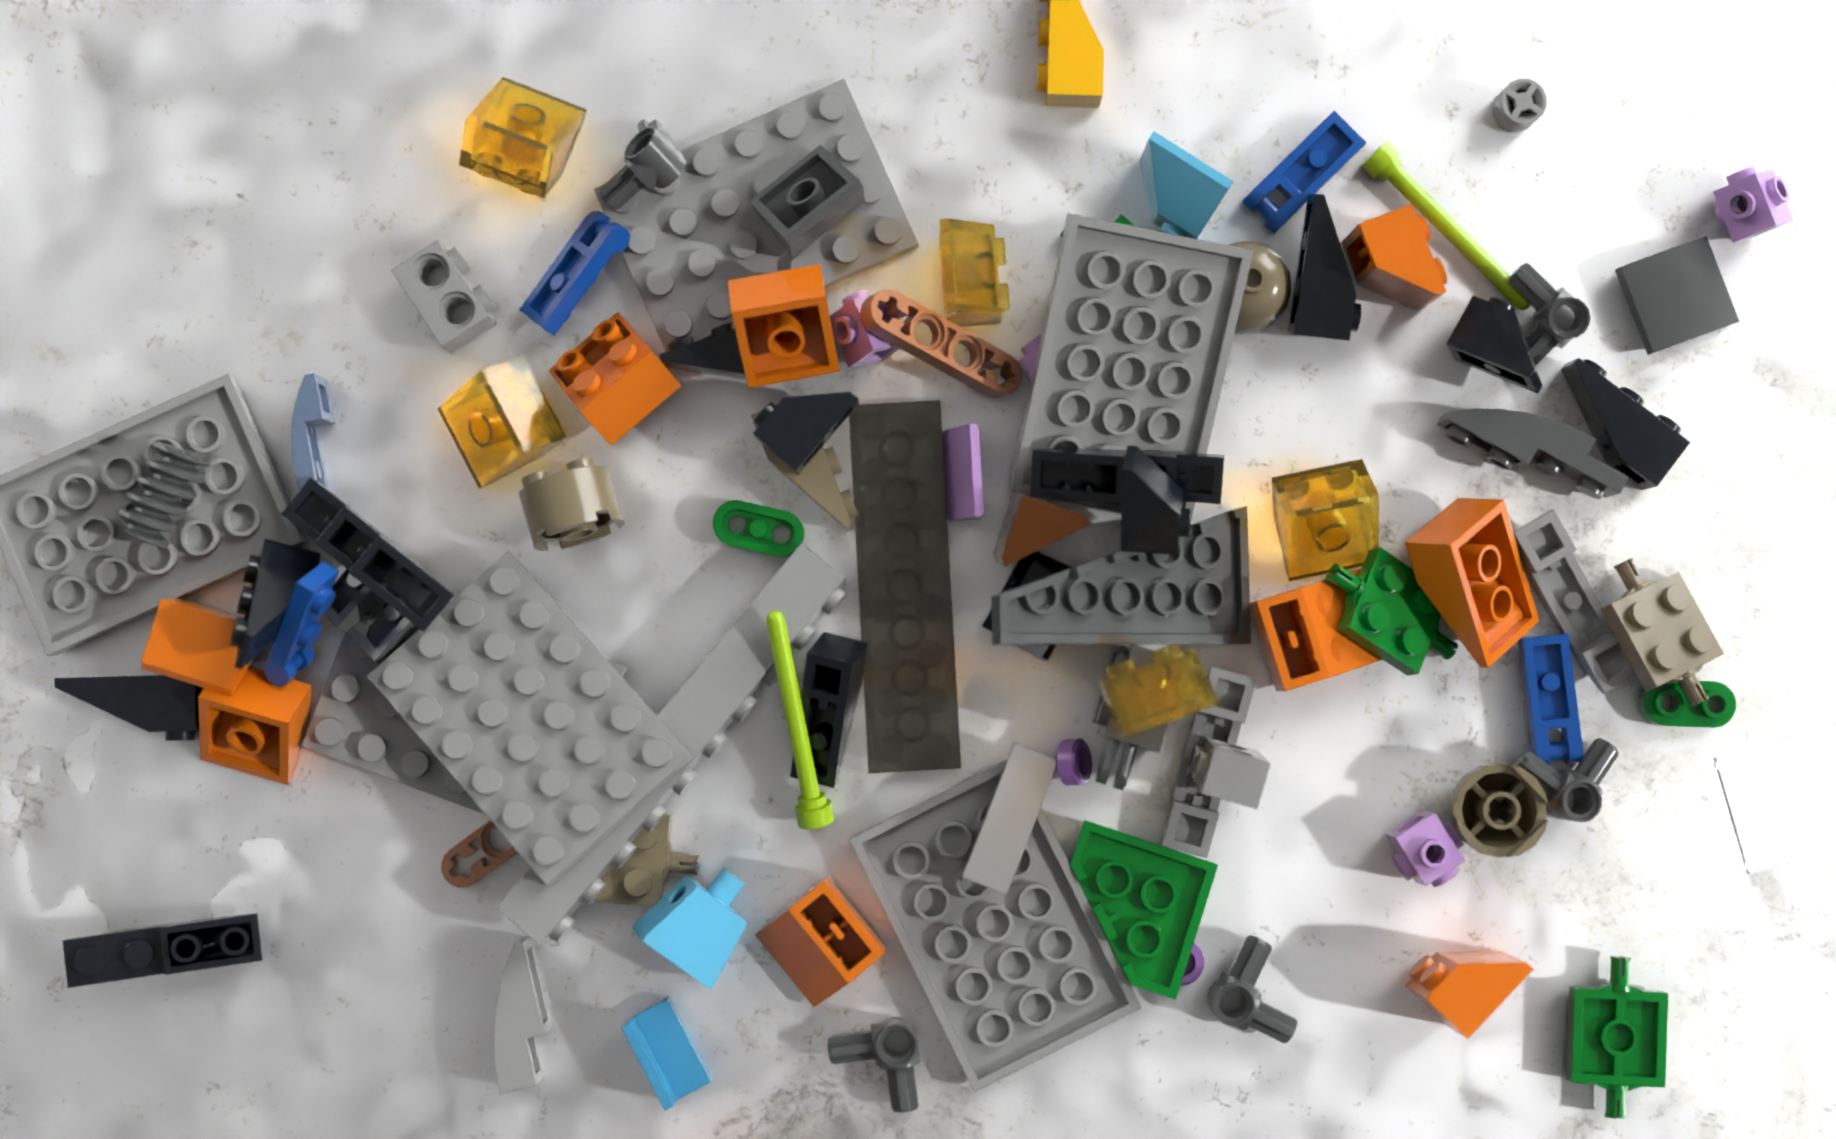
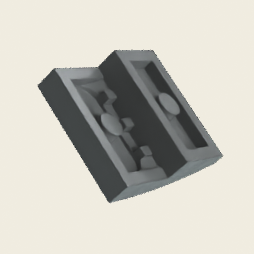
(1677, 295)
(367, 617)

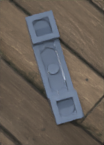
(310, 411)

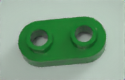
(759, 528)
(1681, 713)

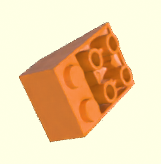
(1303, 637)

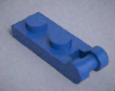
(1305, 170)
(574, 271)
(301, 625)
(1550, 697)

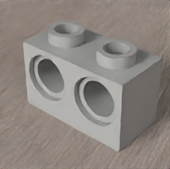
(438, 301)
(1228, 771)

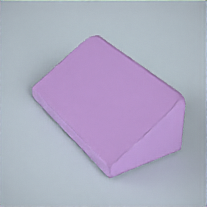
(963, 473)

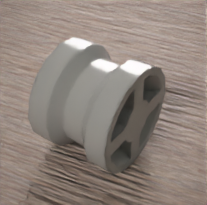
(1526, 98)

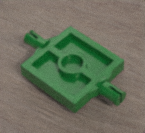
(1390, 612)
(1617, 1037)

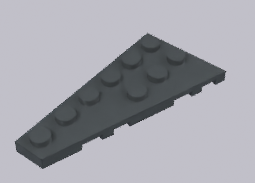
(1140, 596)

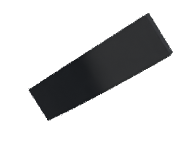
(1098, 474)
(368, 554)

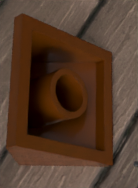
(1032, 526)

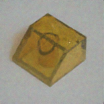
(521, 137)
(970, 273)
(501, 421)
(1325, 518)
(1156, 691)

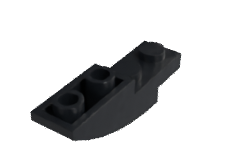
(162, 949)

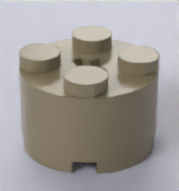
(570, 505)

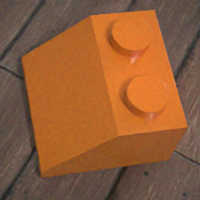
(783, 326)
(256, 727)
(1466, 985)

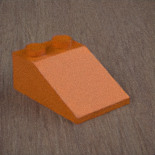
(1475, 576)

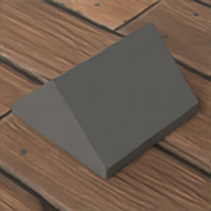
(808, 200)

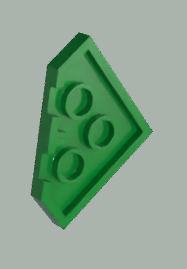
(1144, 902)

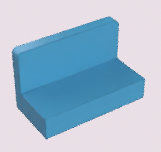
(666, 1052)

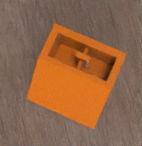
(1395, 259)
(614, 378)
(821, 941)

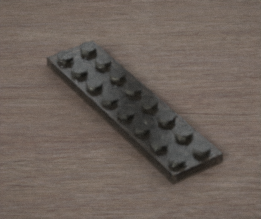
(904, 587)

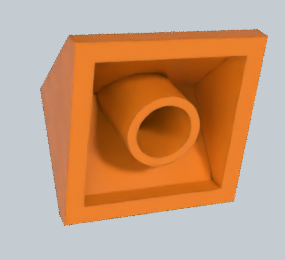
(194, 646)

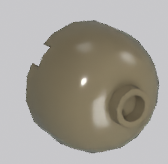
(1265, 289)
(1499, 810)

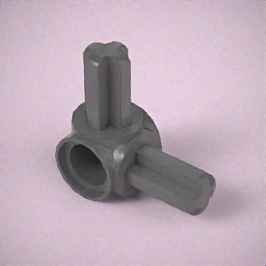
(649, 162)
(1546, 303)
(1582, 781)
(1252, 1010)
(898, 1065)

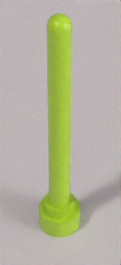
(1387, 166)
(813, 807)

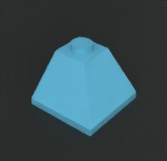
(1180, 187)

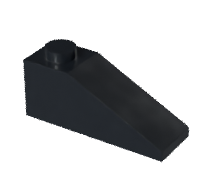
(1323, 286)
(830, 699)
(145, 701)

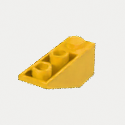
(1072, 57)

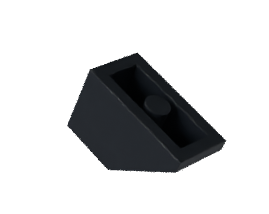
(1495, 343)
(802, 425)
(1151, 507)

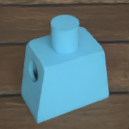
(695, 926)

